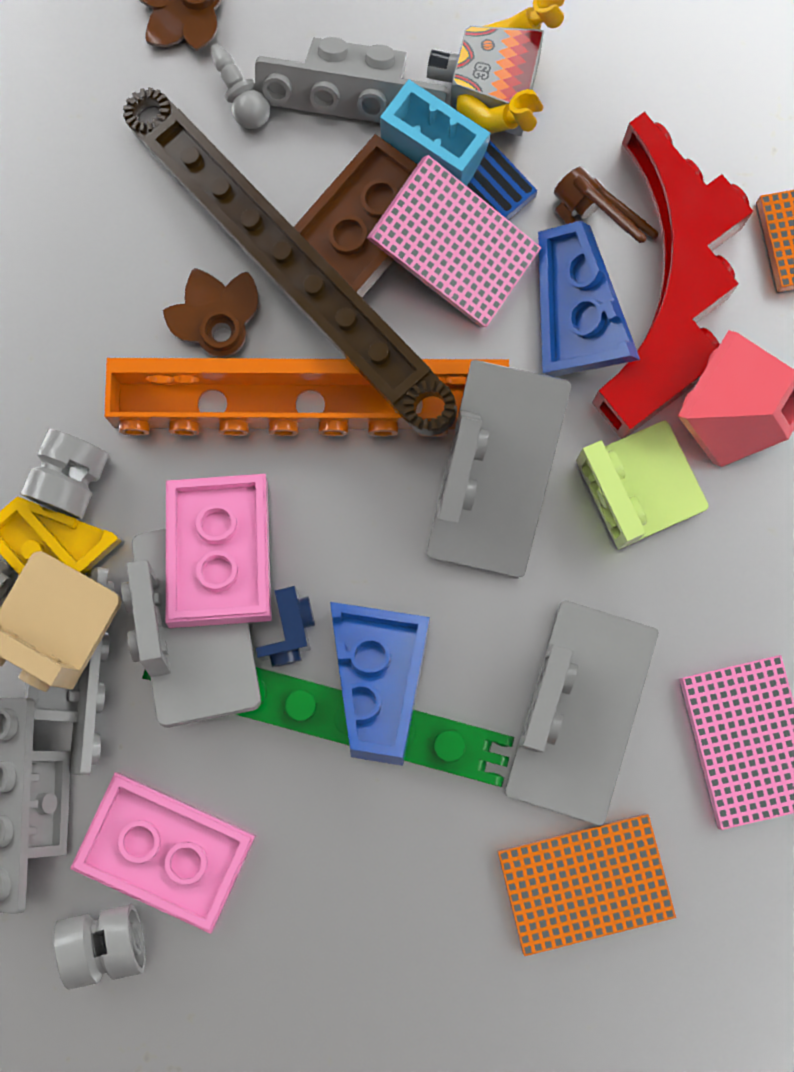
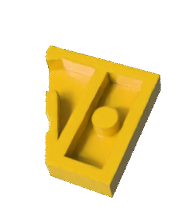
(33, 528)

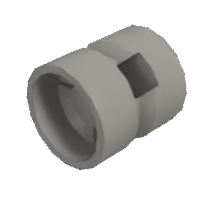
(62, 492)
(81, 947)

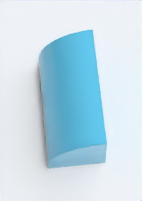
(425, 125)

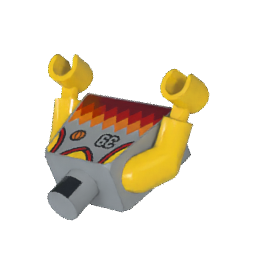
(498, 69)

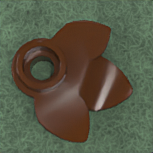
(181, 19)
(214, 307)

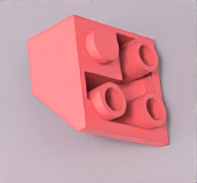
(740, 402)

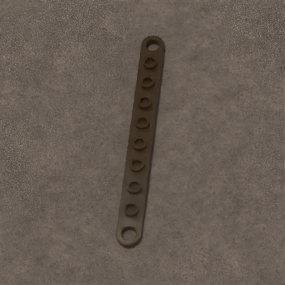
(291, 262)

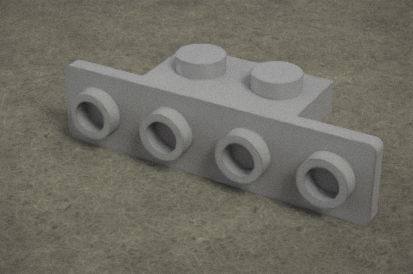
(338, 79)
(80, 703)

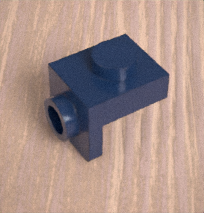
(295, 617)

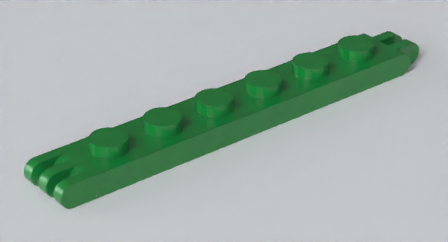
(431, 739)

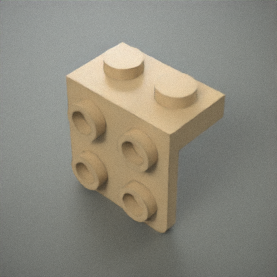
(54, 622)

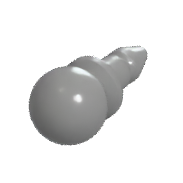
(249, 105)

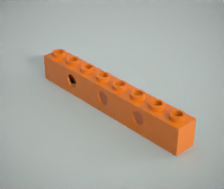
(261, 395)

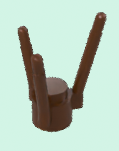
(585, 195)

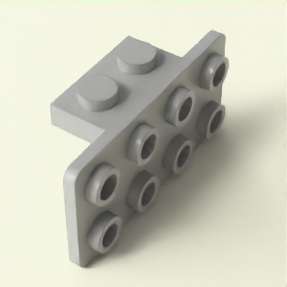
(192, 670)

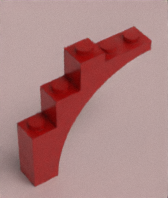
(694, 283)

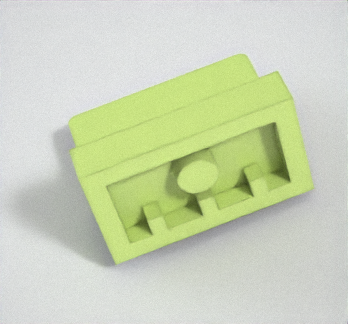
(641, 483)

